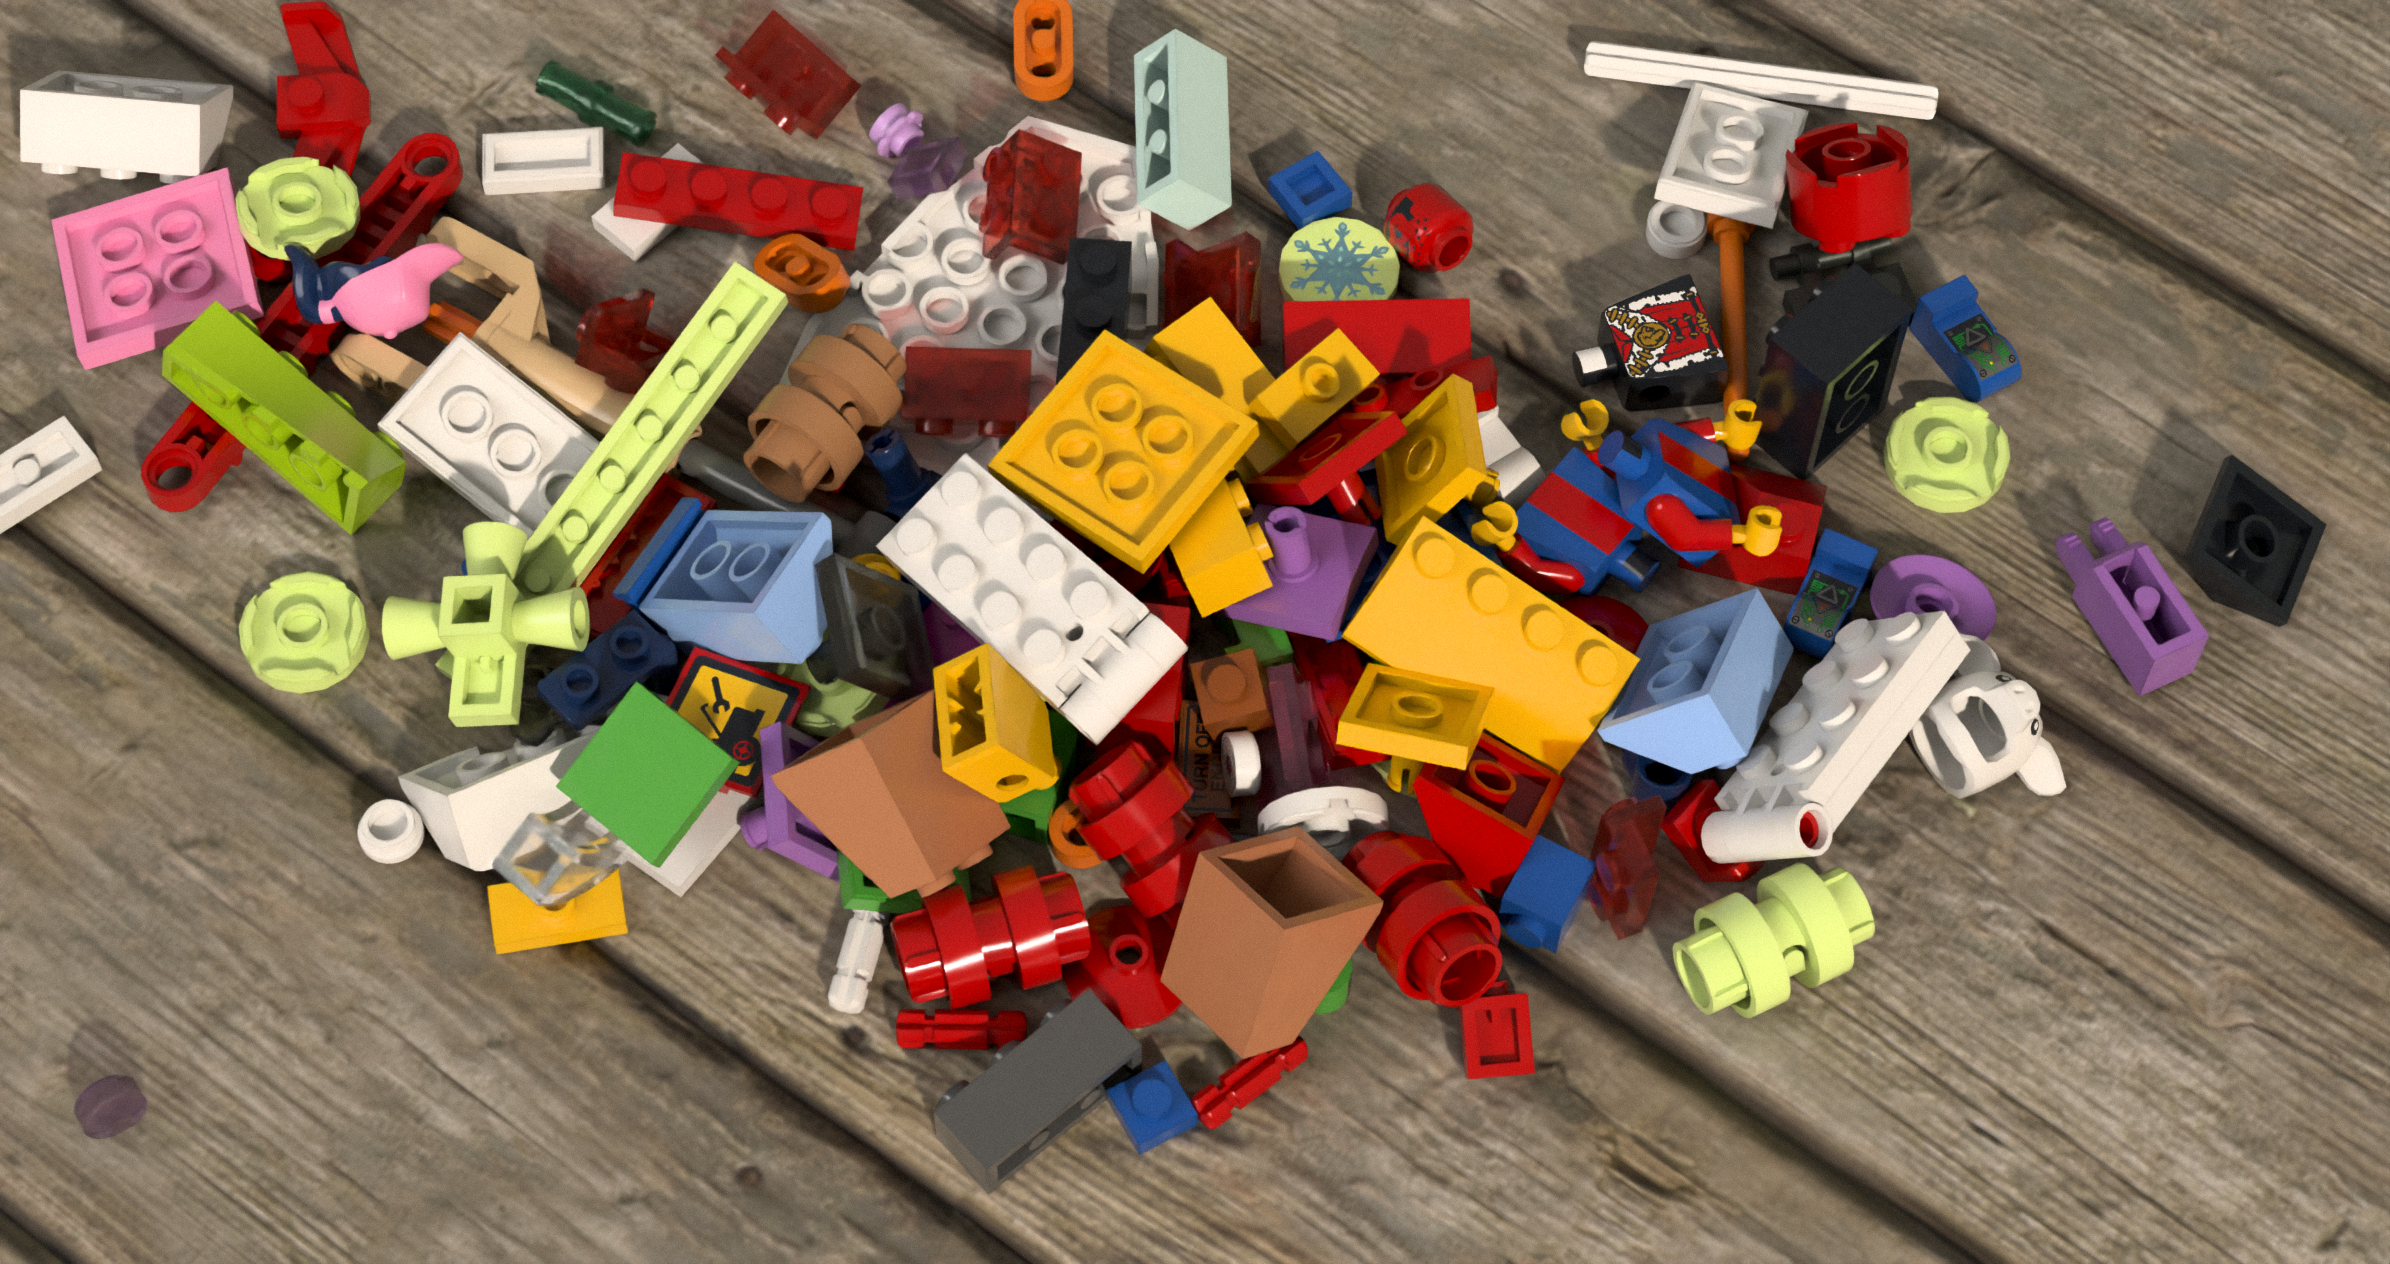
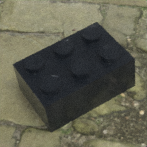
(1828, 370)

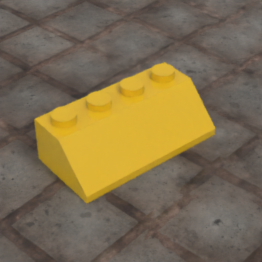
(1471, 621)

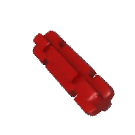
(959, 1028)
(1246, 1082)

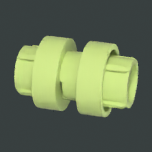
(1796, 929)

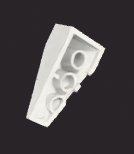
(481, 800)

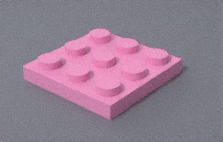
(153, 266)

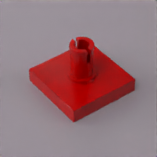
(1329, 466)

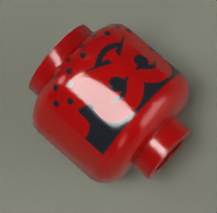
(1429, 228)

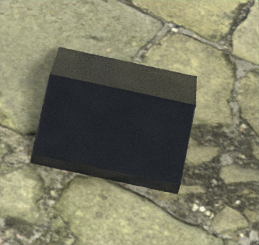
(2253, 544)

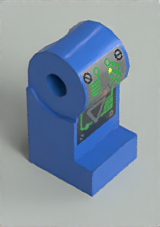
(1965, 340)
(1829, 592)

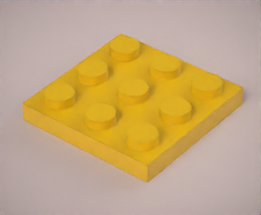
(1124, 451)

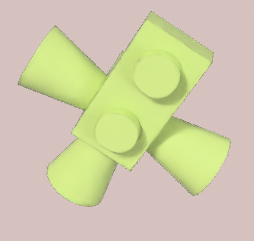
(486, 626)

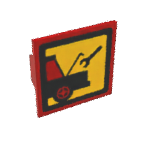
(732, 706)

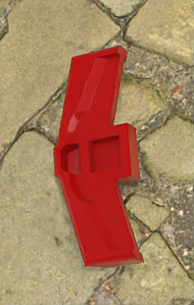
(327, 100)

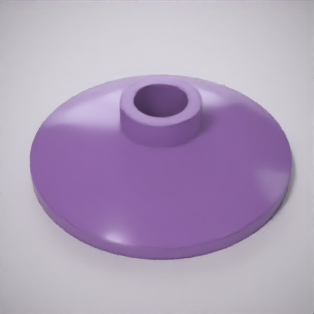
(1934, 585)

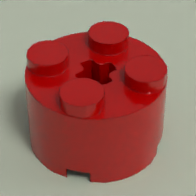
(1849, 185)

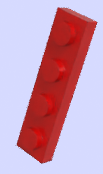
(737, 200)

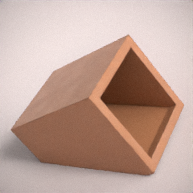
(889, 802)
(1265, 937)

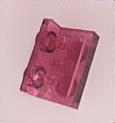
(1288, 754)

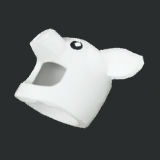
(1985, 730)

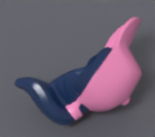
(372, 296)

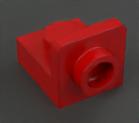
(1684, 829)
(1497, 1033)

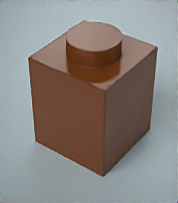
(1233, 694)

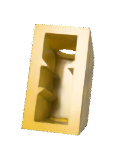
(993, 727)

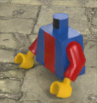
(1682, 485)
(1573, 524)

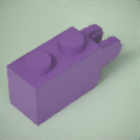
(2133, 607)

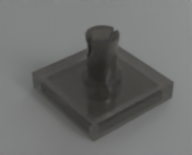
(873, 631)

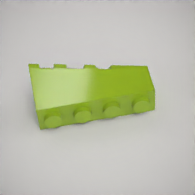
(284, 416)

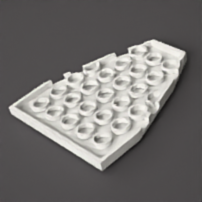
(943, 293)

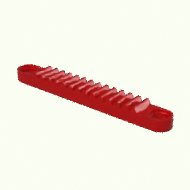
(392, 217)

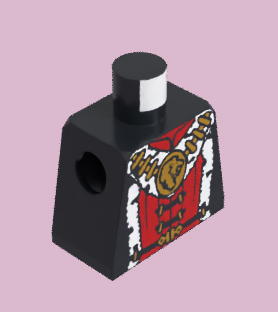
(1657, 350)

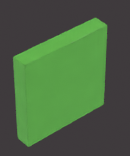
(647, 774)

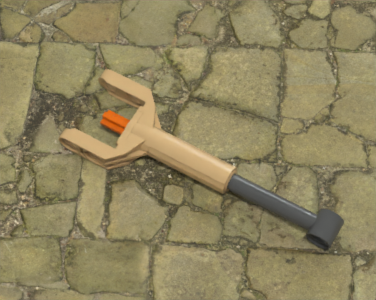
(520, 341)

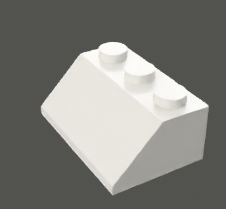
(123, 125)

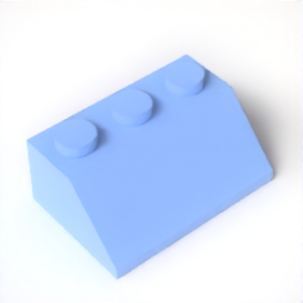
(746, 586)
(1701, 685)

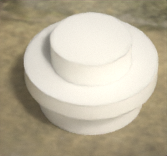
(390, 831)

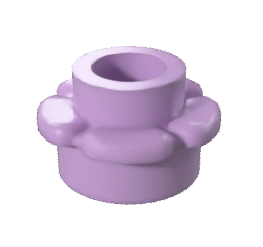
(897, 130)

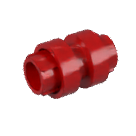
(1138, 812)
(1432, 928)
(1025, 929)

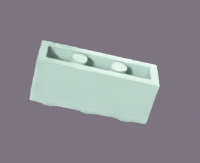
(1182, 130)

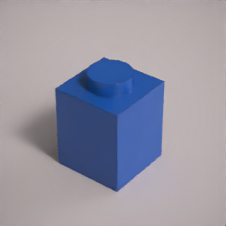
(1545, 895)

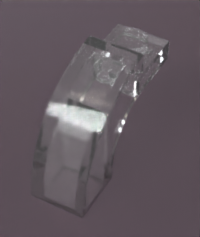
(560, 855)

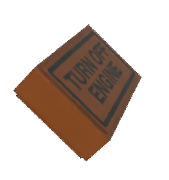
(1202, 765)

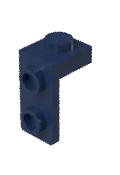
(608, 669)

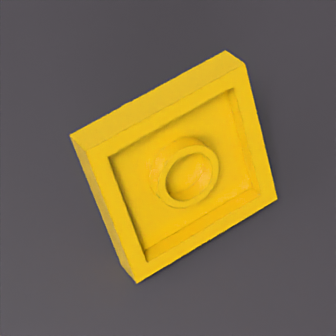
(1435, 461)
(1415, 720)

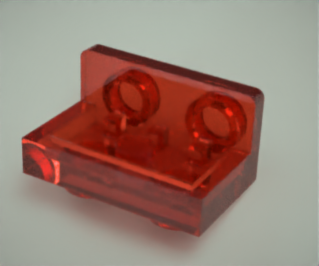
(791, 75)
(1031, 197)
(1224, 272)
(619, 342)
(967, 389)
(1624, 863)

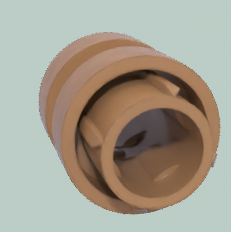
(813, 430)

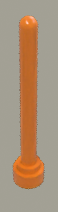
(1731, 237)

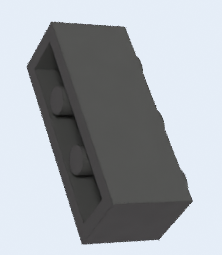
(1036, 1090)

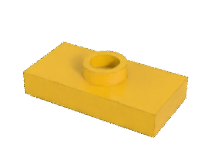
(1314, 389)
(523, 925)

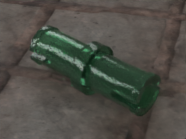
(595, 103)

